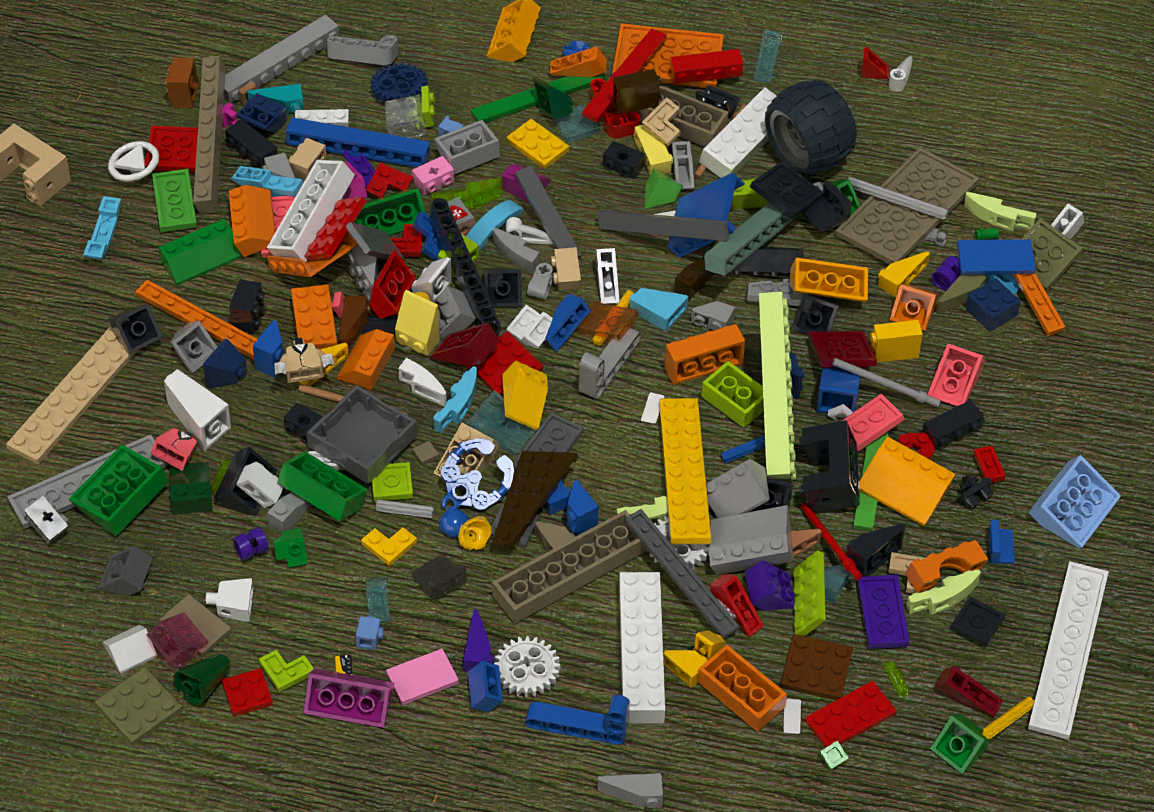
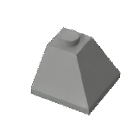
(193, 345)

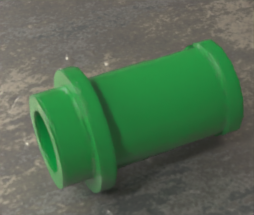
(986, 234)

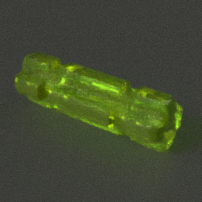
(219, 475)
(896, 678)

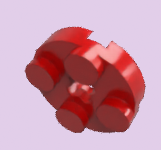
(920, 441)

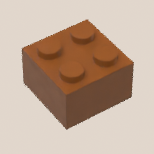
(182, 82)

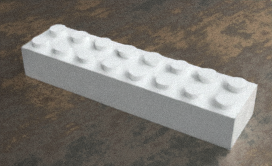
(642, 646)

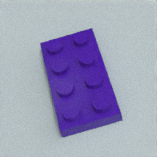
(883, 611)

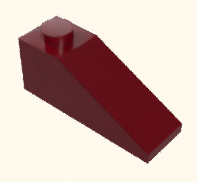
(968, 691)

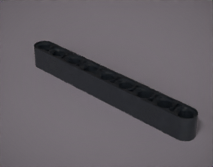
(468, 277)

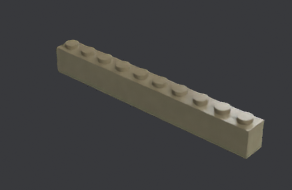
(209, 135)

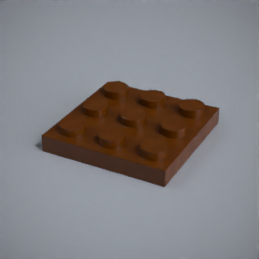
(816, 667)

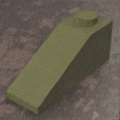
(959, 291)

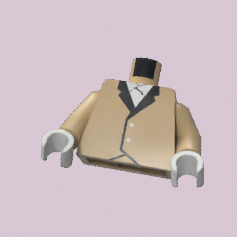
(303, 362)

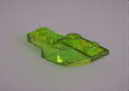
(474, 194)

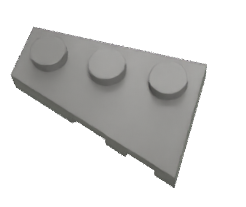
(755, 288)

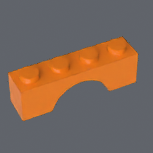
(925, 572)

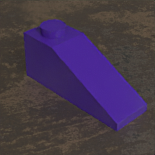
(478, 644)

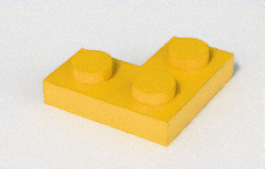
(389, 549)

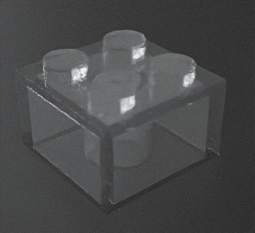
(405, 117)

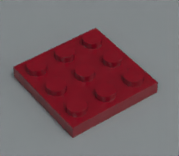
(844, 345)

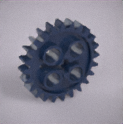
(398, 82)

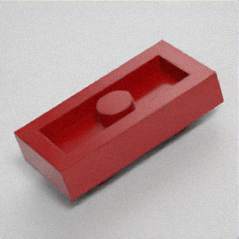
(989, 464)

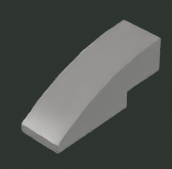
(683, 164)
(516, 250)

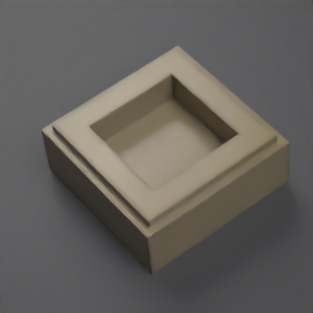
(425, 453)

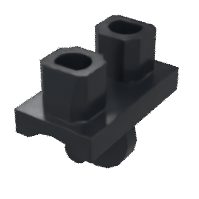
(968, 496)

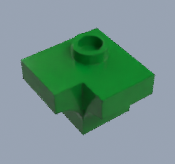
(291, 547)

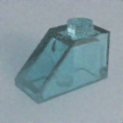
(835, 581)
(377, 598)

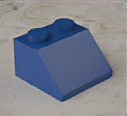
(268, 350)
(581, 511)

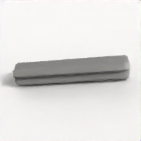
(405, 508)

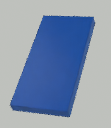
(995, 257)

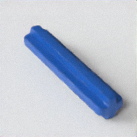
(743, 449)

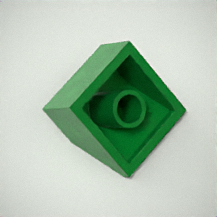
(960, 743)

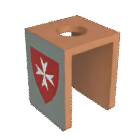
(462, 216)

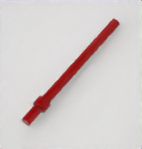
(848, 563)

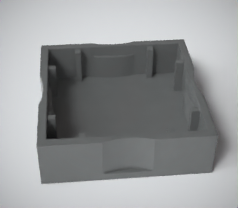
(362, 434)

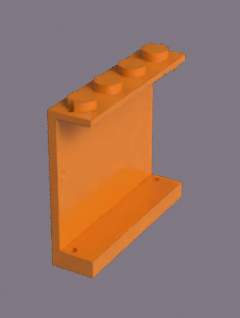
(309, 268)

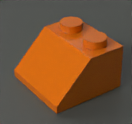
(914, 304)

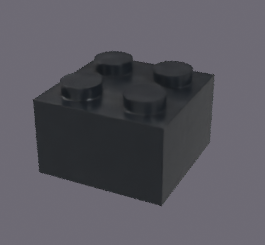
(247, 306)

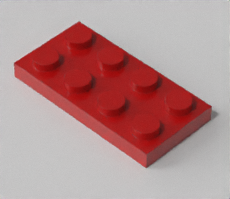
(334, 229)
(850, 715)

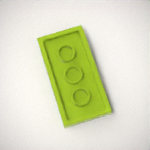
(809, 594)

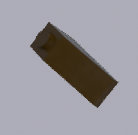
(692, 279)

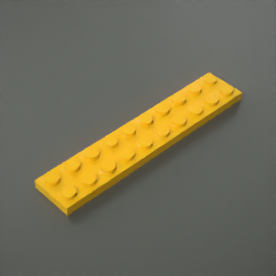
(684, 471)

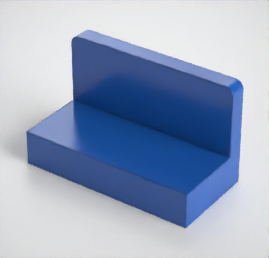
(1000, 544)

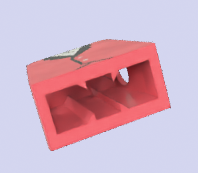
(174, 448)

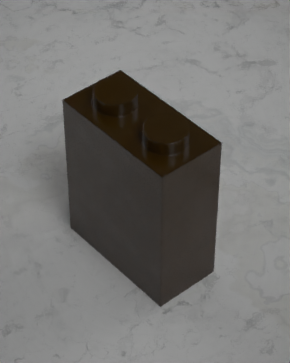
(636, 91)

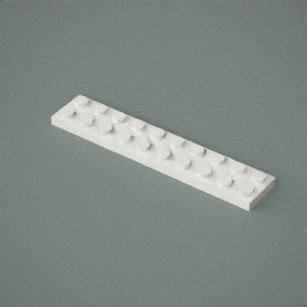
(1068, 650)

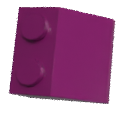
(511, 184)

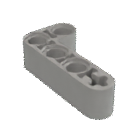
(365, 51)

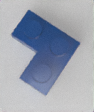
(432, 243)

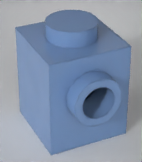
(369, 633)

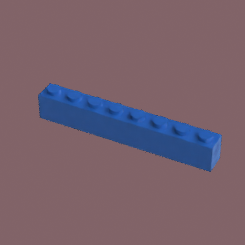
(372, 144)

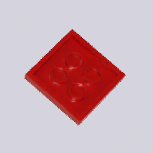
(175, 146)
(497, 362)

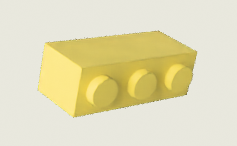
(655, 150)

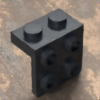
(718, 99)
(828, 210)

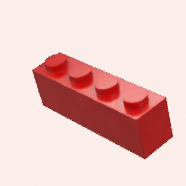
(706, 66)

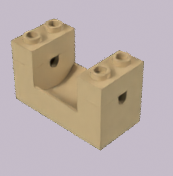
(44, 166)

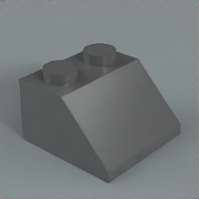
(126, 572)

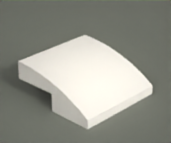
(530, 327)

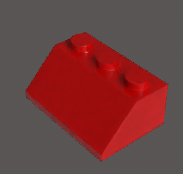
(390, 286)

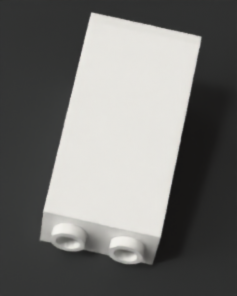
(197, 409)

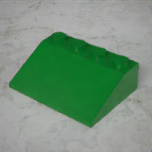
(119, 489)

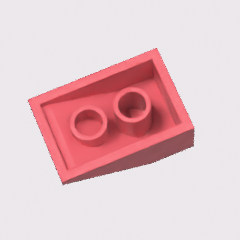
(956, 375)

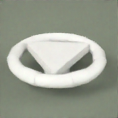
(133, 161)

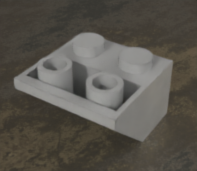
(453, 311)

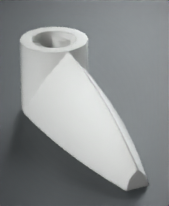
(899, 76)
(530, 234)

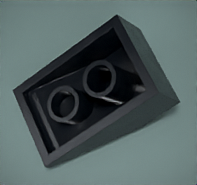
(875, 548)

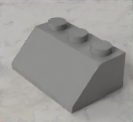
(468, 146)
(738, 490)

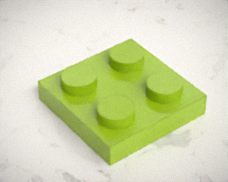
(393, 483)

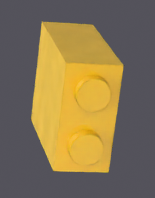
(896, 341)

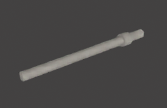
(919, 396)

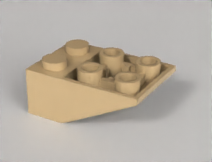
(474, 459)

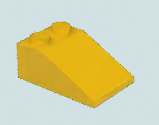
(524, 394)

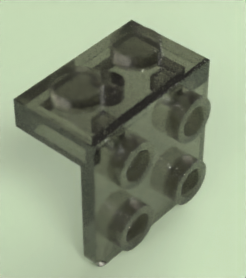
(439, 577)

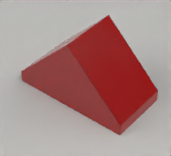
(873, 66)

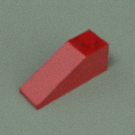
(734, 599)

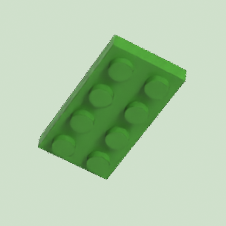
(174, 200)

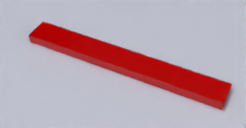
(633, 63)

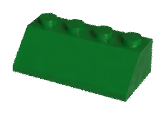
(392, 211)
(199, 252)

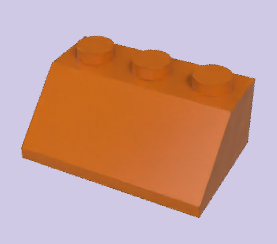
(367, 359)

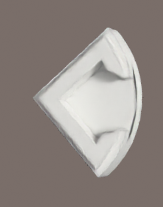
(839, 412)

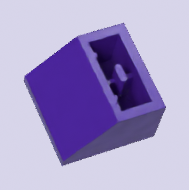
(769, 587)

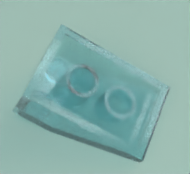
(491, 420)

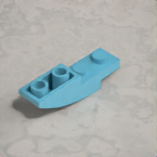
(264, 179)
(461, 400)

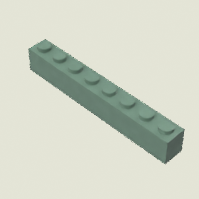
(745, 240)

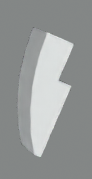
(422, 382)

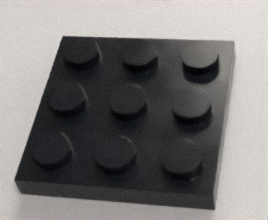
(786, 189)

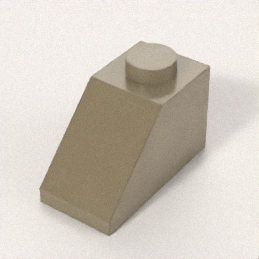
(551, 535)

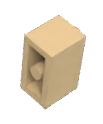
(306, 156)
(566, 268)

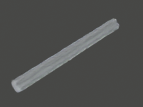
(899, 198)

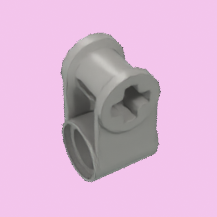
(541, 281)

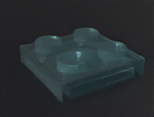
(576, 126)

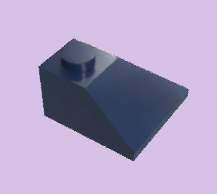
(224, 366)

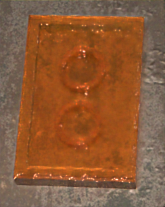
(607, 320)

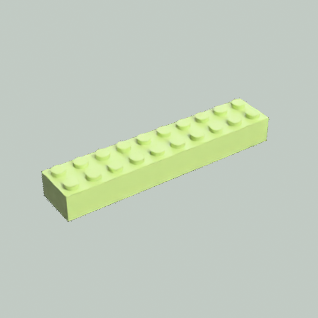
(777, 387)

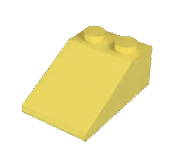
(418, 323)

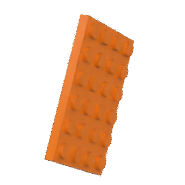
(677, 44)

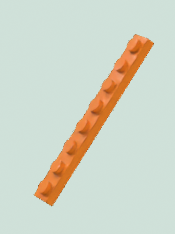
(188, 313)

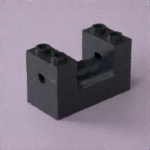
(840, 486)

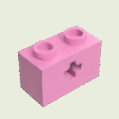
(433, 175)

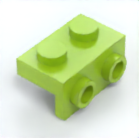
(428, 108)

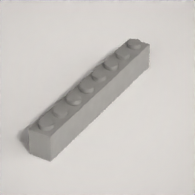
(280, 57)

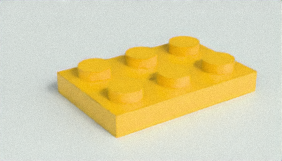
(537, 144)

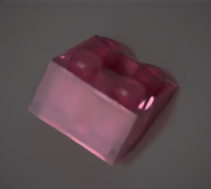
(177, 639)

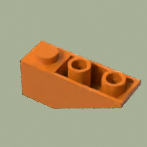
(580, 64)

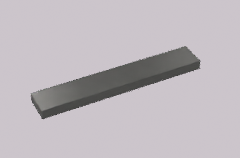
(545, 209)

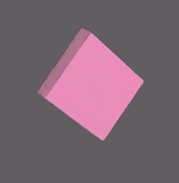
(422, 676)

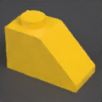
(708, 643)
(684, 664)

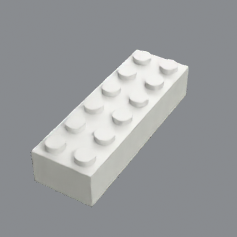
(739, 139)
(310, 208)

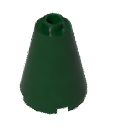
(201, 678)

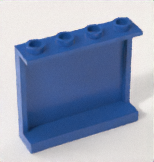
(708, 203)

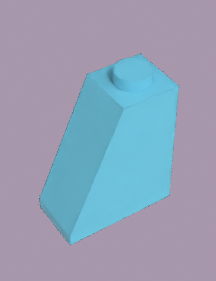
(659, 306)

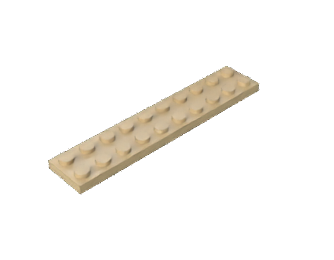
(70, 398)

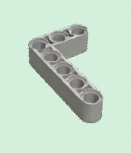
(597, 372)

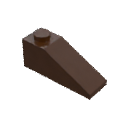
(354, 316)

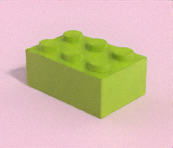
(734, 394)

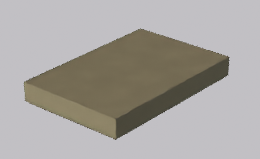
(209, 624)

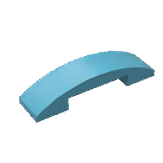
(494, 218)
(104, 228)

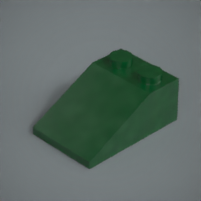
(191, 489)

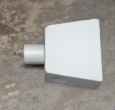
(233, 599)

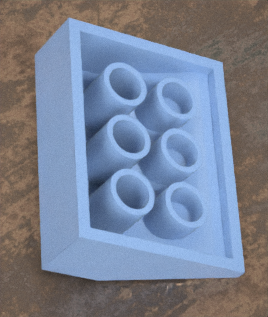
(1075, 502)

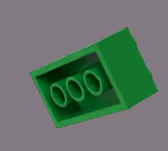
(322, 486)

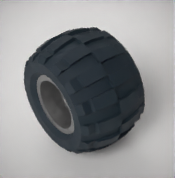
(810, 127)

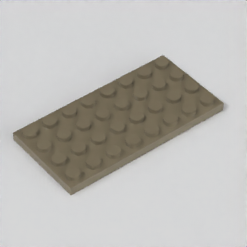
(895, 230)

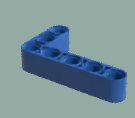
(581, 723)

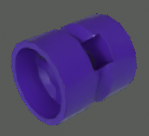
(946, 273)
(244, 546)

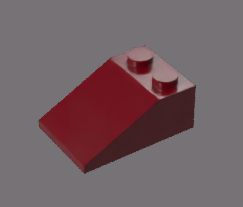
(467, 346)

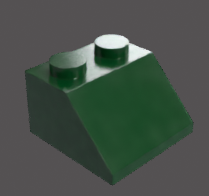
(552, 100)

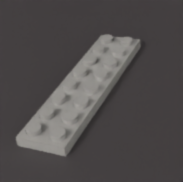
(63, 486)

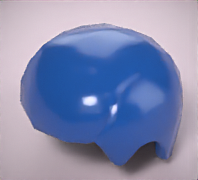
(574, 47)
(452, 521)

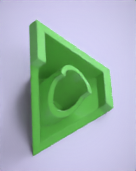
(661, 190)

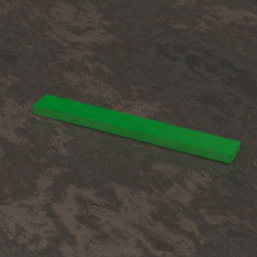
(528, 98)

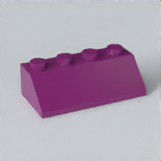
(348, 697)

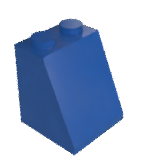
(837, 388)

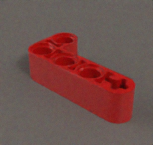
(615, 124)

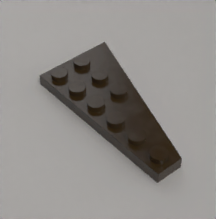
(530, 489)

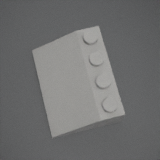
(749, 538)

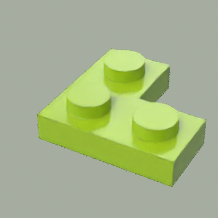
(284, 674)

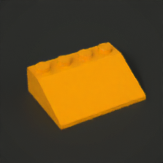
(906, 481)

